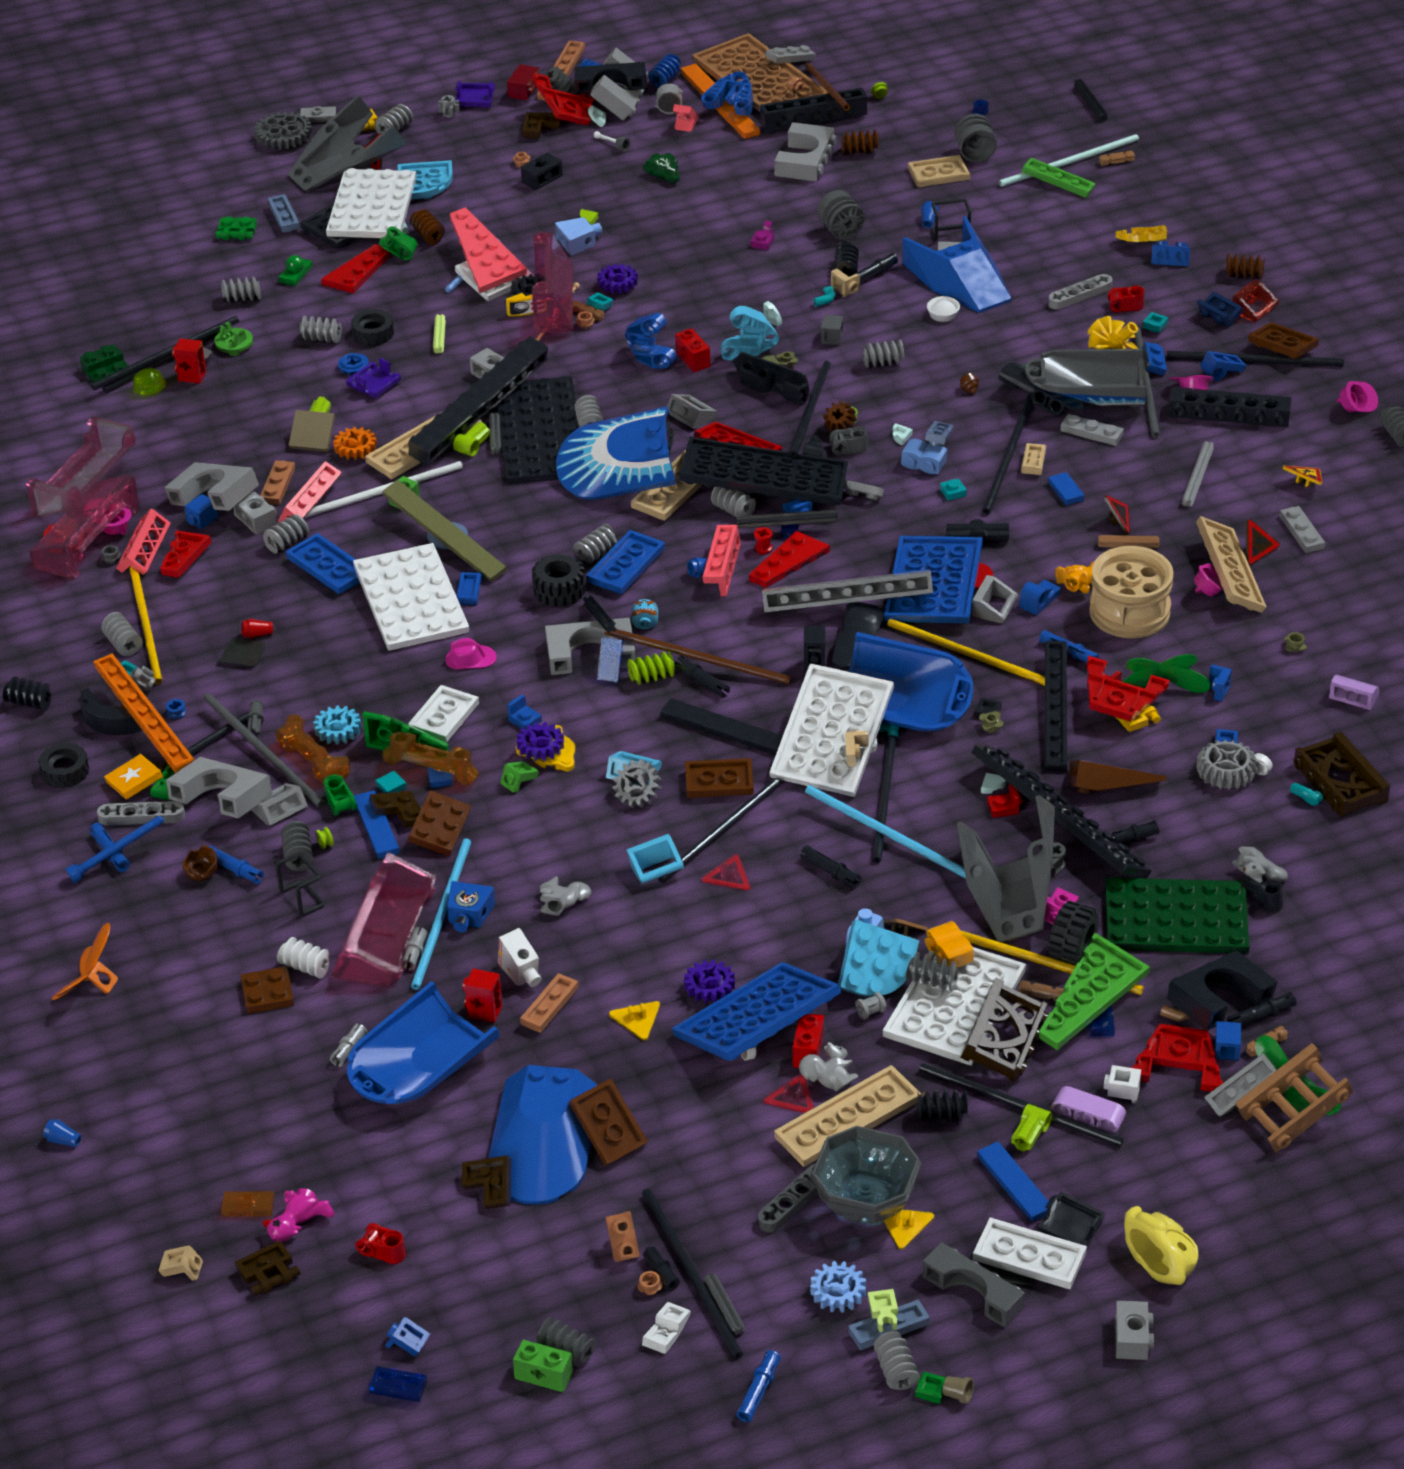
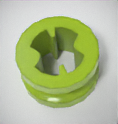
(324, 838)

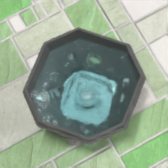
(865, 1174)

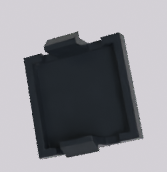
(1071, 1219)

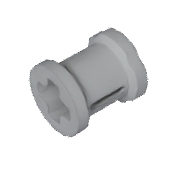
(878, 1005)

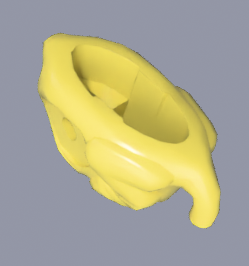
(1160, 1246)

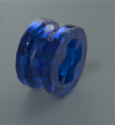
(980, 107)
(788, 530)

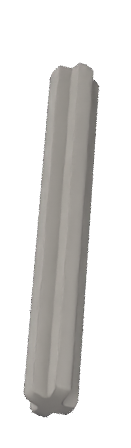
(1197, 474)

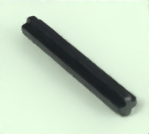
(1090, 99)

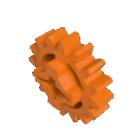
(354, 443)

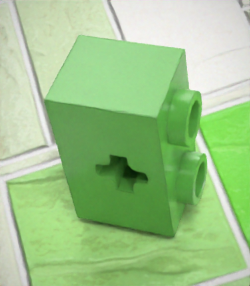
(543, 1365)

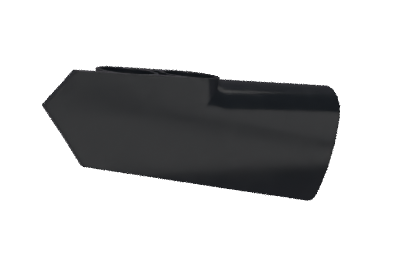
(769, 376)
(1014, 376)
(857, 618)

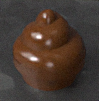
(969, 383)

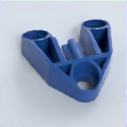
(732, 91)
(642, 342)

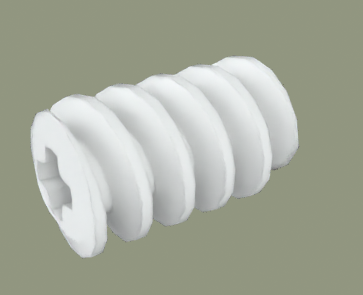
(304, 957)

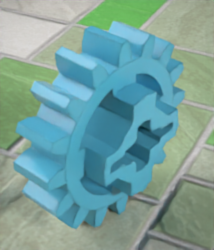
(338, 723)

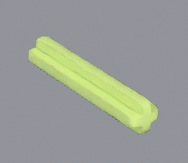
(439, 334)

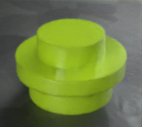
(879, 90)

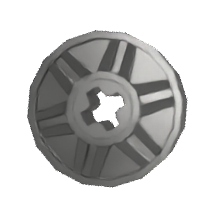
(975, 138)
(841, 214)

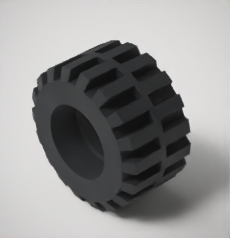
(558, 580)
(1072, 931)

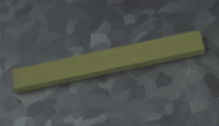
(444, 531)

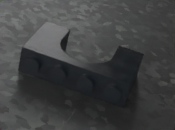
(1230, 971)

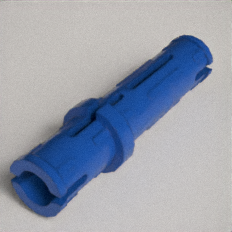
(1076, 651)
(105, 841)
(241, 868)
(762, 1378)

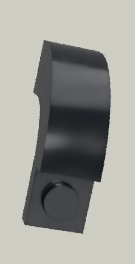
(106, 719)

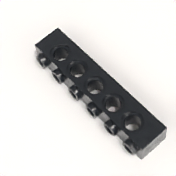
(781, 114)
(1230, 407)

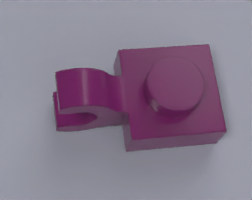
(764, 238)

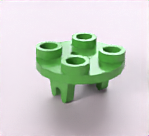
(233, 340)

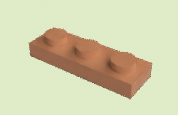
(278, 482)
(549, 1003)

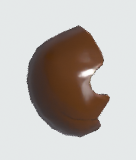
(200, 863)

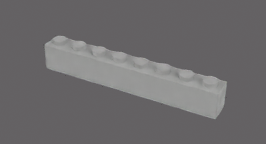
(847, 591)

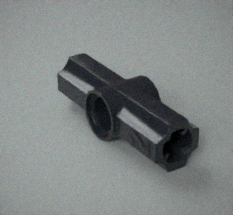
(978, 528)

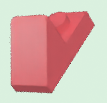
(685, 118)

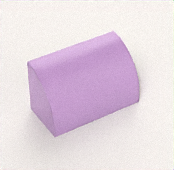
(1353, 692)

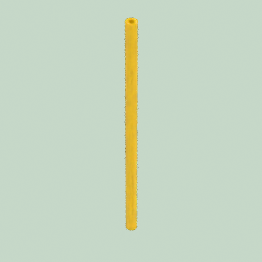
(146, 626)
(967, 651)
(1029, 956)

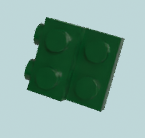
(102, 362)

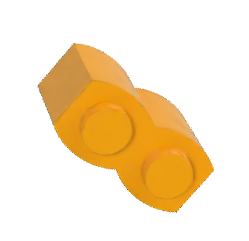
(949, 944)

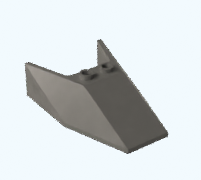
(334, 148)
(1015, 893)

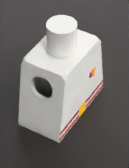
(518, 958)

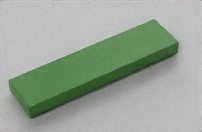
(1058, 177)

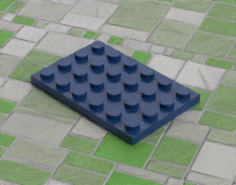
(953, 573)
(756, 1011)

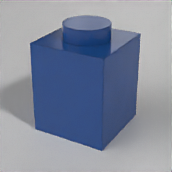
(200, 512)
(1227, 1041)

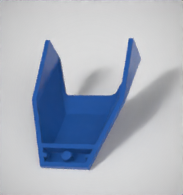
(959, 271)

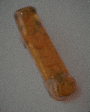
(292, 737)
(457, 762)

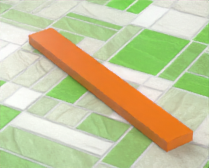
(702, 83)
(143, 712)

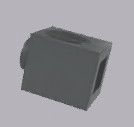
(832, 329)

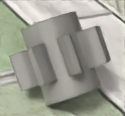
(448, 106)
(143, 678)

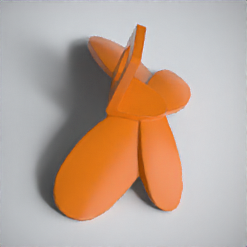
(90, 965)

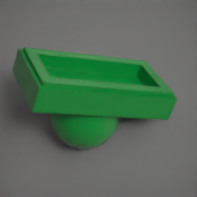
(295, 270)

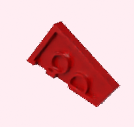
(184, 552)

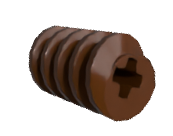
(859, 142)
(427, 226)
(1245, 266)

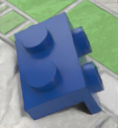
(1170, 254)

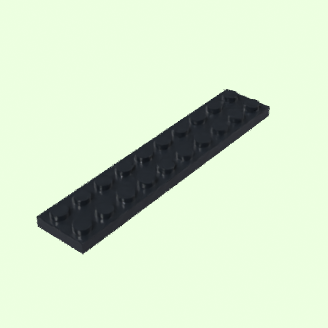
(1069, 817)

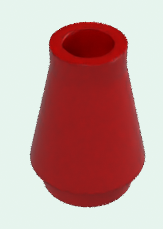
(255, 628)

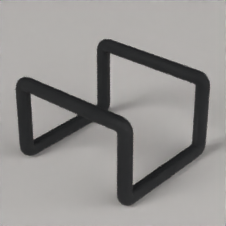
(934, 230)
(301, 883)

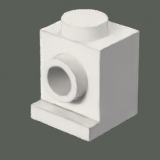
(1123, 1083)

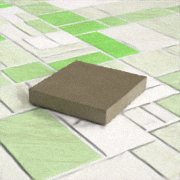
(312, 430)

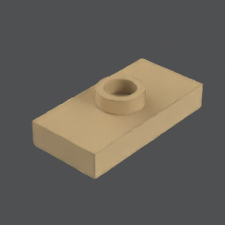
(1033, 459)

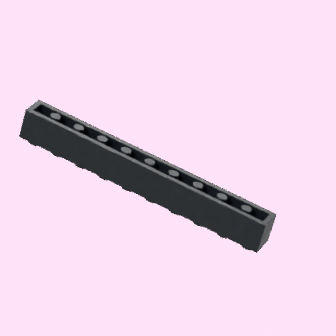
(477, 400)

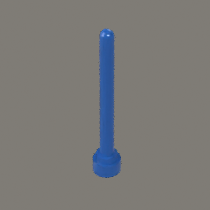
(77, 871)

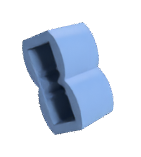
(923, 456)

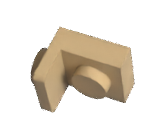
(844, 284)
(854, 741)
(181, 1260)

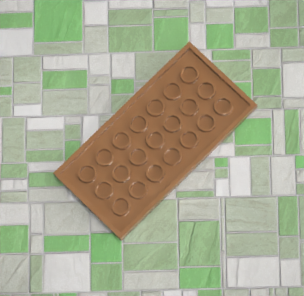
(767, 78)

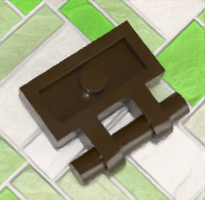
(264, 1262)

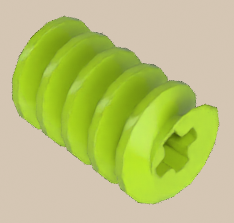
(651, 667)

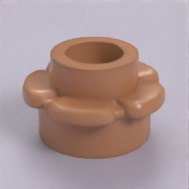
(795, 84)
(521, 159)
(585, 320)
(649, 1283)

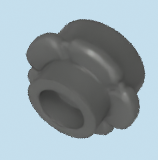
(110, 554)

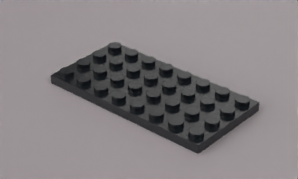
(534, 426)
(763, 471)

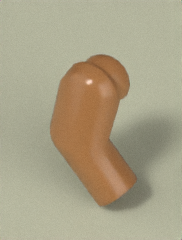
(1173, 1013)

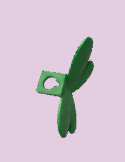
(1174, 669)
(1274, 1053)

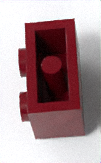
(520, 83)

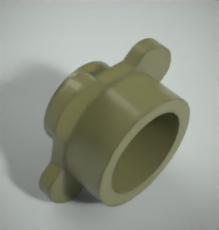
(787, 359)
(1295, 642)
(991, 721)

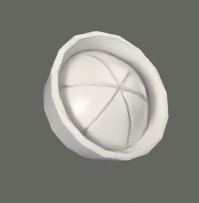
(943, 308)

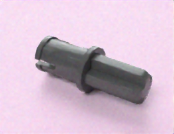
(255, 717)

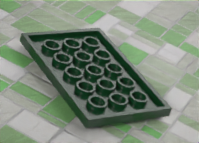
(1177, 915)

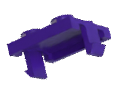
(475, 94)
(374, 380)

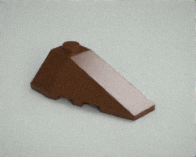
(1094, 776)

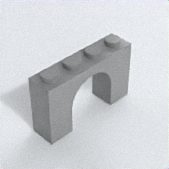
(616, 99)
(805, 165)
(226, 484)
(566, 637)
(243, 786)

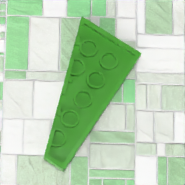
(1093, 987)

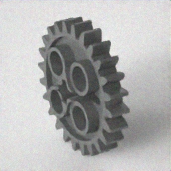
(282, 130)

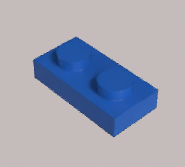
(1154, 358)

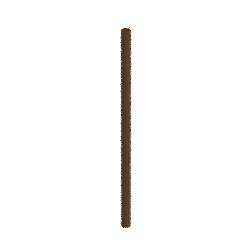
(835, 95)
(700, 656)

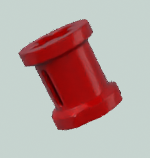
(763, 543)

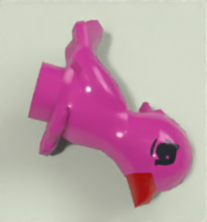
(299, 1209)

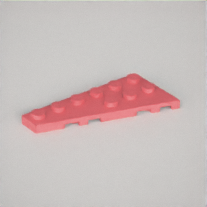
(485, 254)

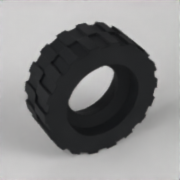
(372, 318)
(63, 777)

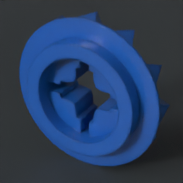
(359, 360)

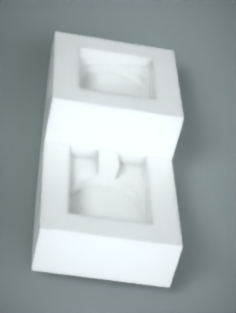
(667, 1327)

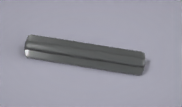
(495, 435)
(724, 1304)

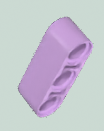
(1089, 1109)

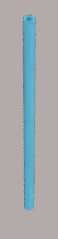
(885, 830)
(440, 916)

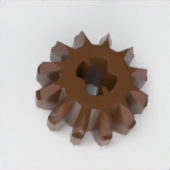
(836, 412)

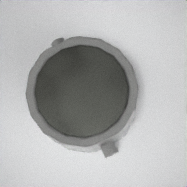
(667, 96)

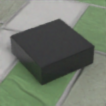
(987, 706)

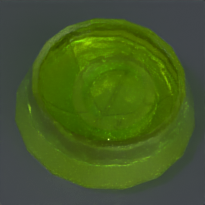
(148, 382)

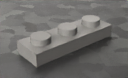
(790, 54)
(1092, 429)
(1302, 529)
(1224, 1097)

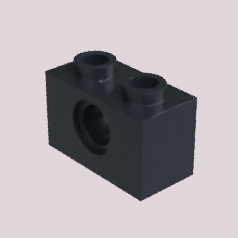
(541, 171)
(814, 646)

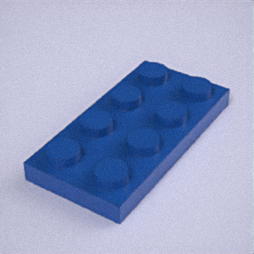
(325, 562)
(625, 562)

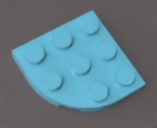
(431, 177)
(875, 960)

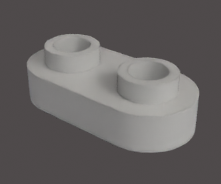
(855, 488)

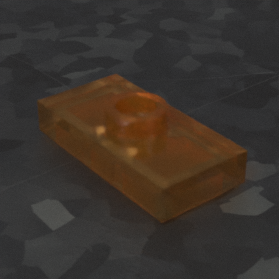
(248, 1203)

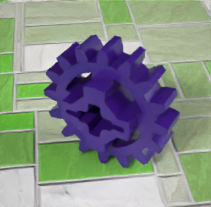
(617, 278)
(540, 741)
(709, 981)

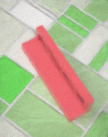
(311, 492)
(141, 537)
(722, 557)

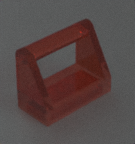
(1249, 294)

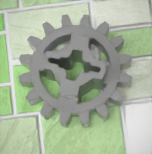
(634, 793)

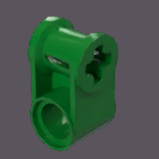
(400, 244)
(338, 795)

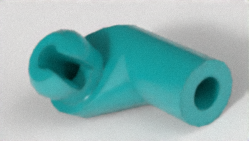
(826, 298)
(890, 729)
(1307, 794)

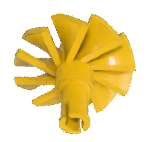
(1110, 334)

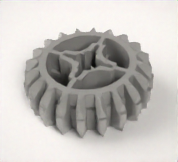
(1226, 764)

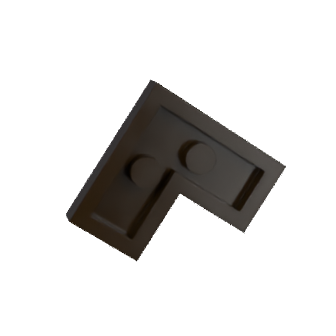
(536, 121)
(397, 803)
(493, 1175)

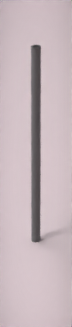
(1149, 396)
(267, 753)

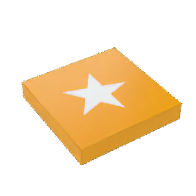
(133, 776)

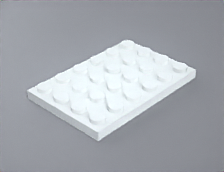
(371, 202)
(411, 596)
(815, 734)
(943, 1018)

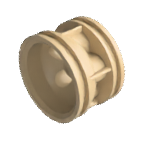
(1131, 592)

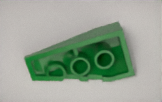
(380, 727)

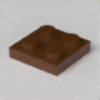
(267, 989)

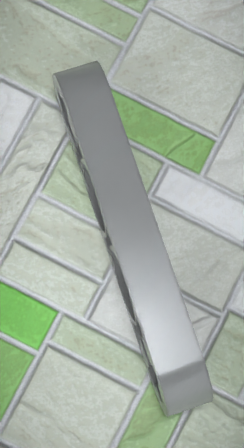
(1097, 285)
(141, 810)

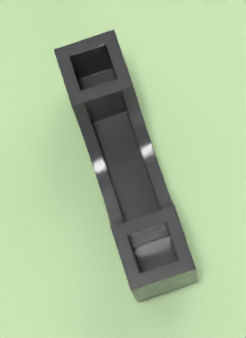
(949, 1268)

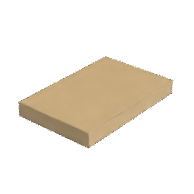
(938, 171)

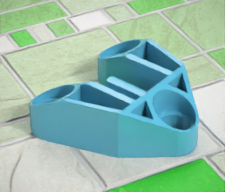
(753, 329)

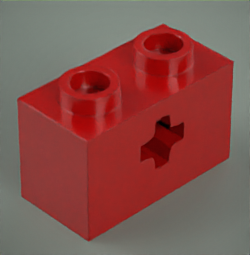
(692, 350)
(189, 360)
(483, 995)
(808, 1037)

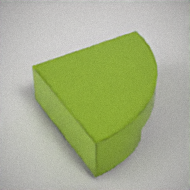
(590, 216)

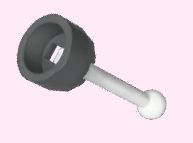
(622, 143)

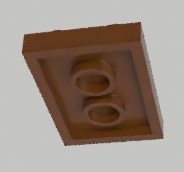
(1283, 340)
(719, 778)
(439, 823)
(608, 1122)

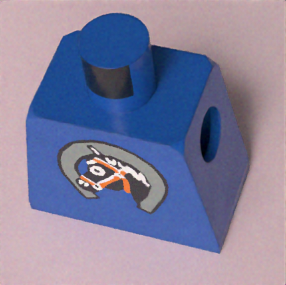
(469, 904)

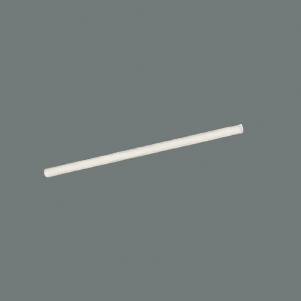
(379, 490)

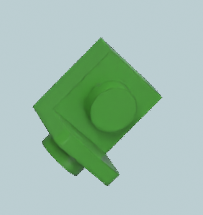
(516, 773)

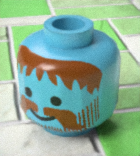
(645, 613)

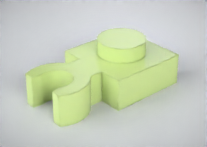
(883, 1307)

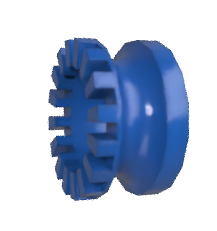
(179, 712)

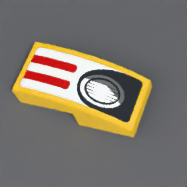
(519, 305)

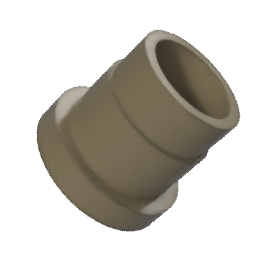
(959, 1388)

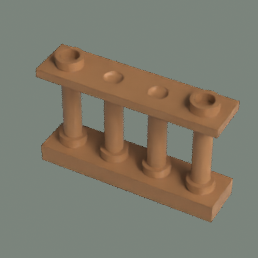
(1282, 1079)

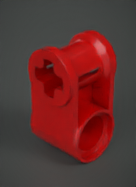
(1128, 299)
(383, 1244)

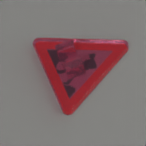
(729, 874)
(792, 1095)

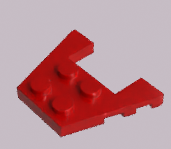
(562, 104)
(1117, 697)
(1180, 1049)

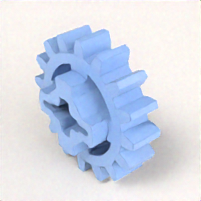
(838, 1286)

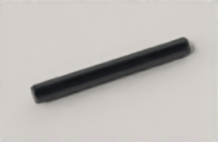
(786, 518)
(599, 614)

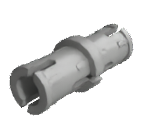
(414, 948)
(346, 1044)

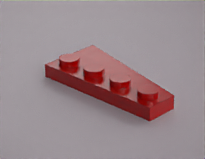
(357, 270)
(724, 433)
(788, 557)

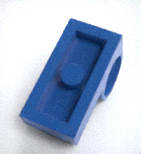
(1218, 364)
(1037, 597)

